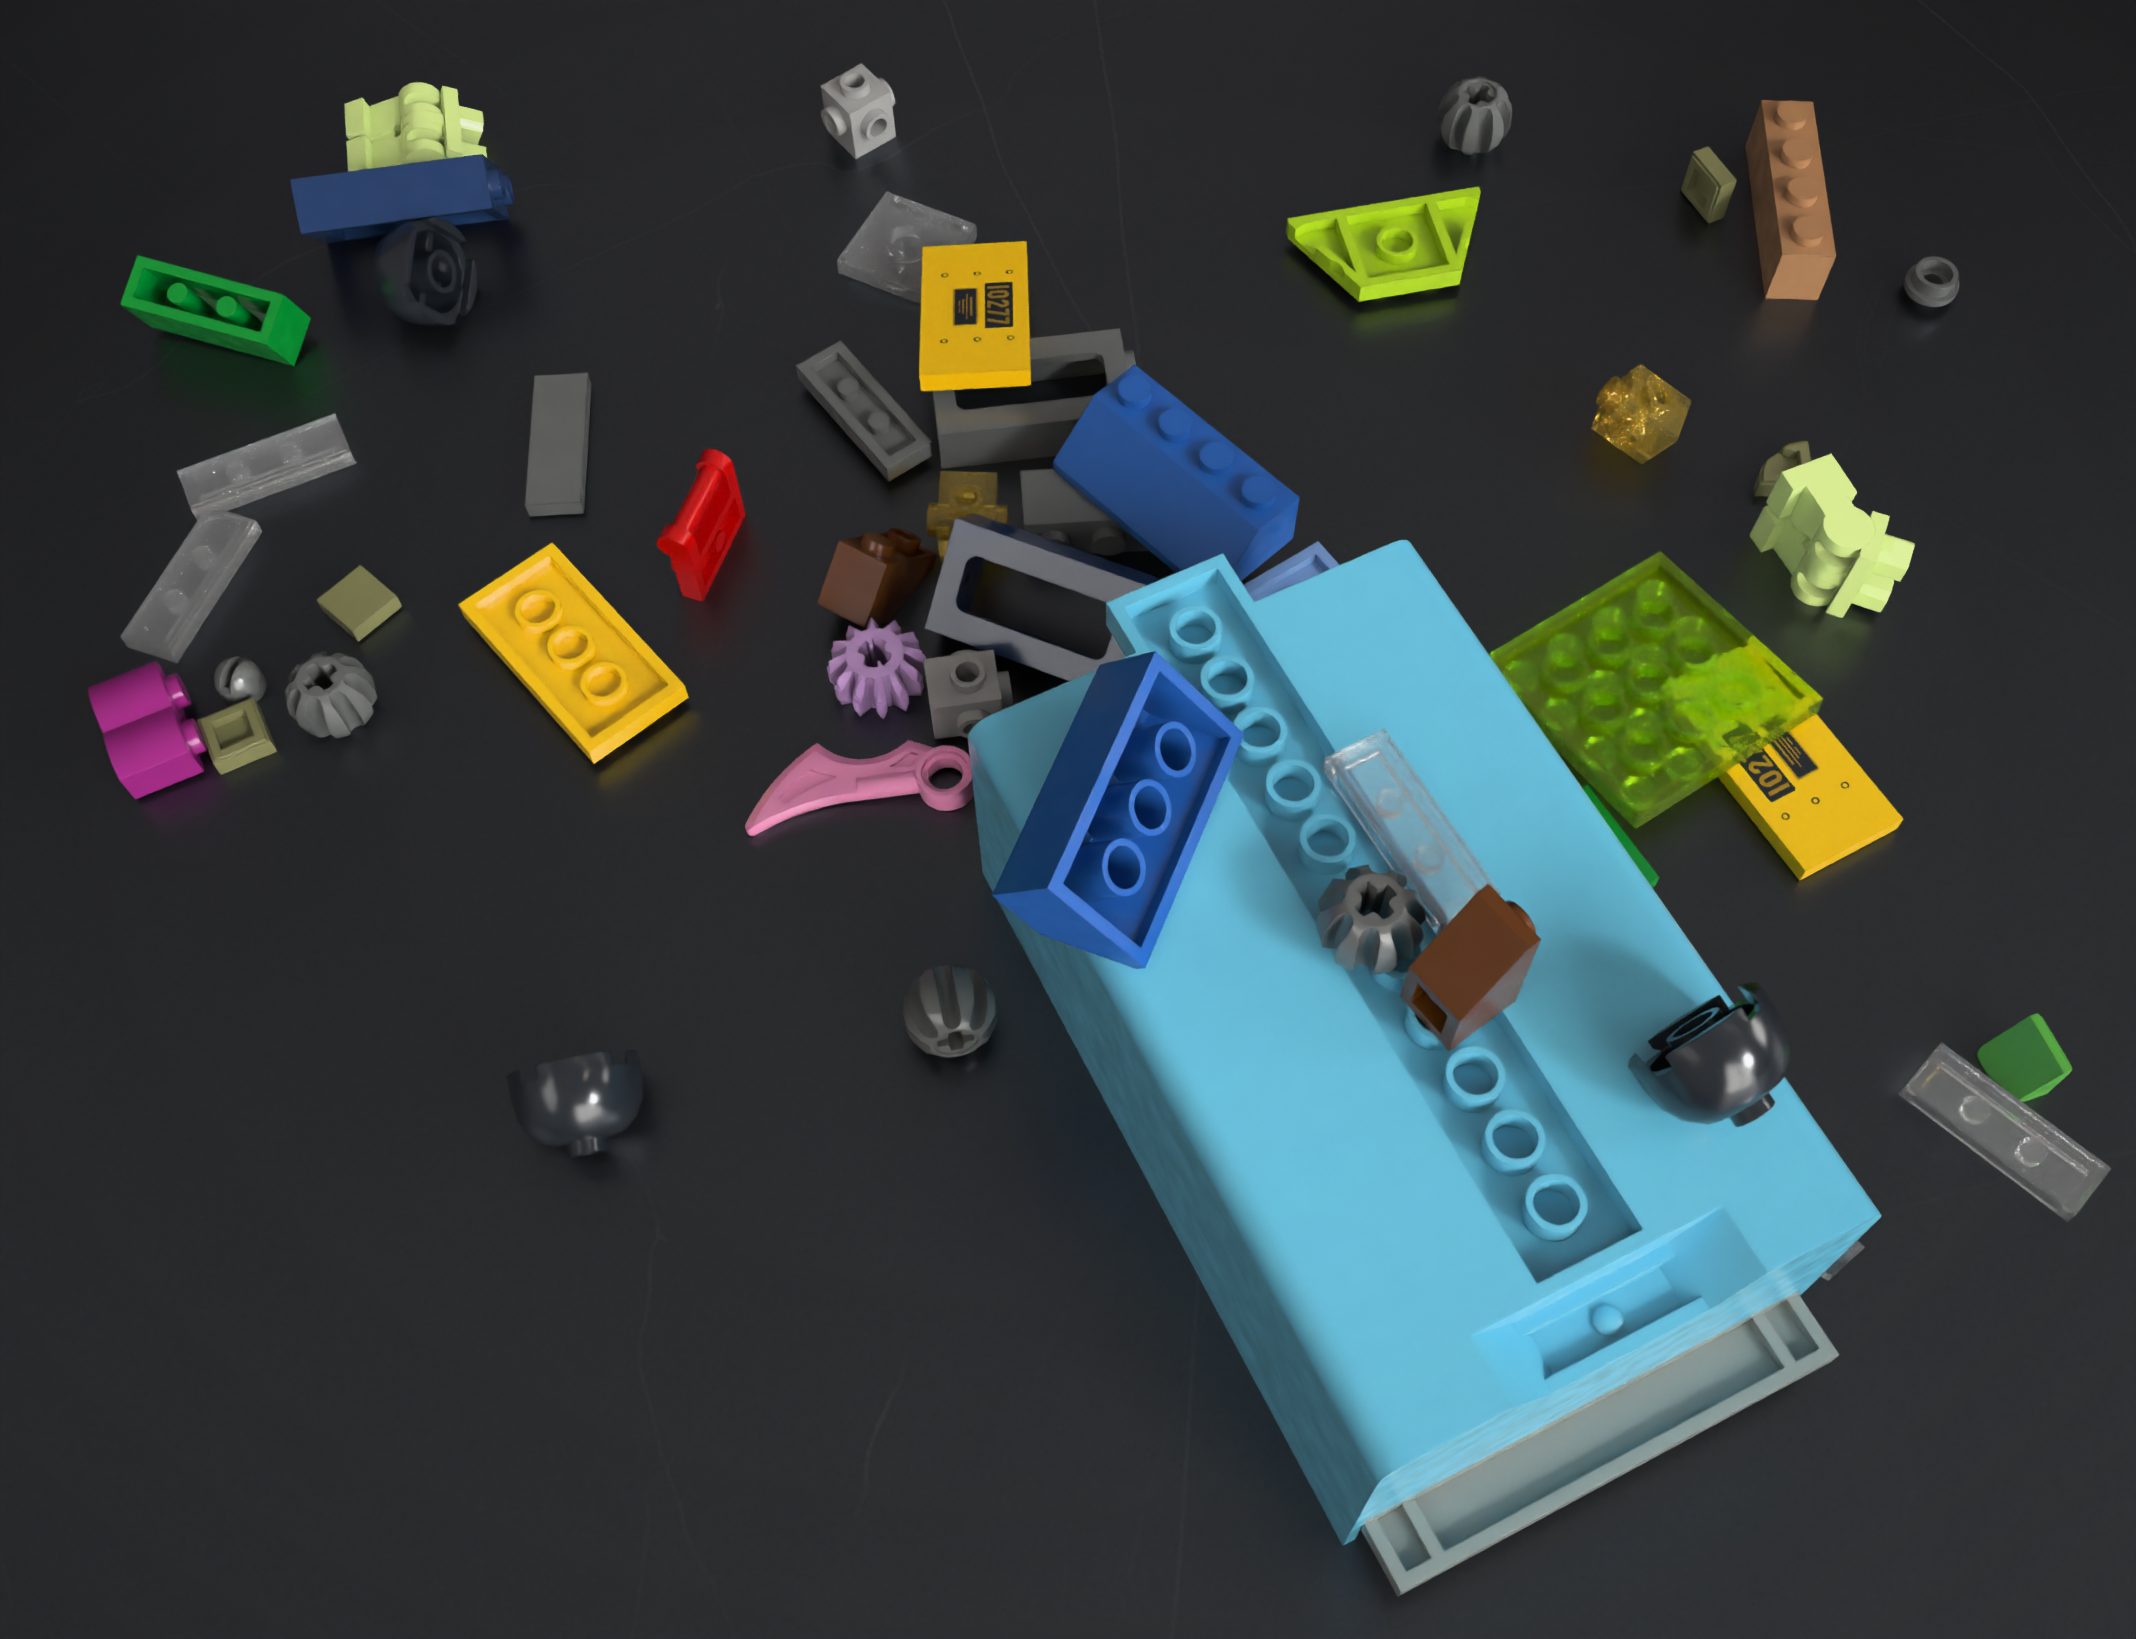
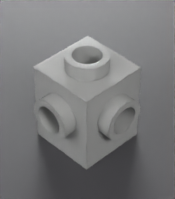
(858, 110)
(964, 691)

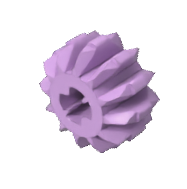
(877, 668)

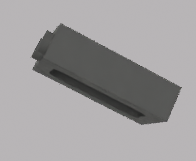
(1034, 427)

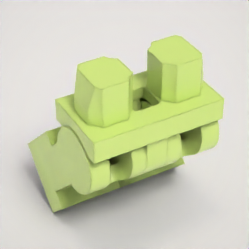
(411, 128)
(1827, 542)

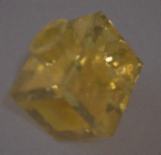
(1640, 413)
(963, 495)

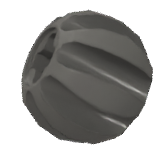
(1474, 115)
(330, 694)
(1370, 919)
(950, 1011)

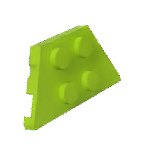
(1391, 244)

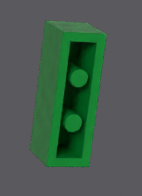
(215, 310)

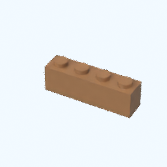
(1790, 200)

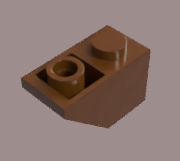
(874, 575)
(1471, 967)

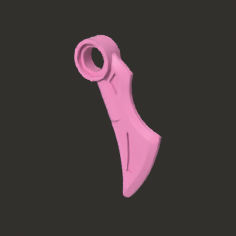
(827, 779)

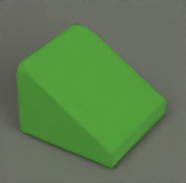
(2025, 1059)

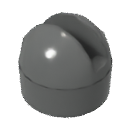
(245, 679)

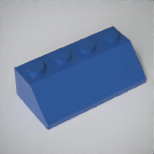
(1175, 479)
(1120, 811)

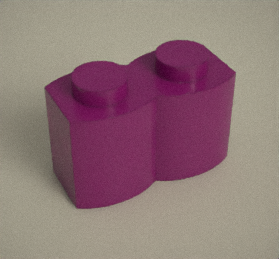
(148, 728)

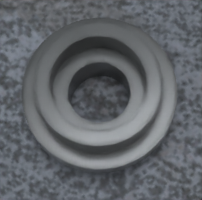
(1932, 282)

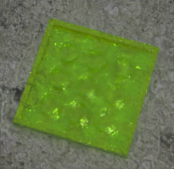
(1652, 688)

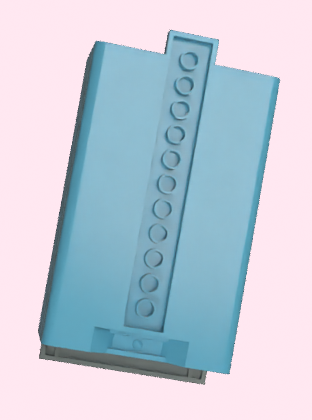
(1435, 1260)

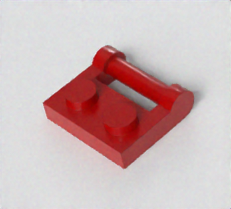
(704, 525)

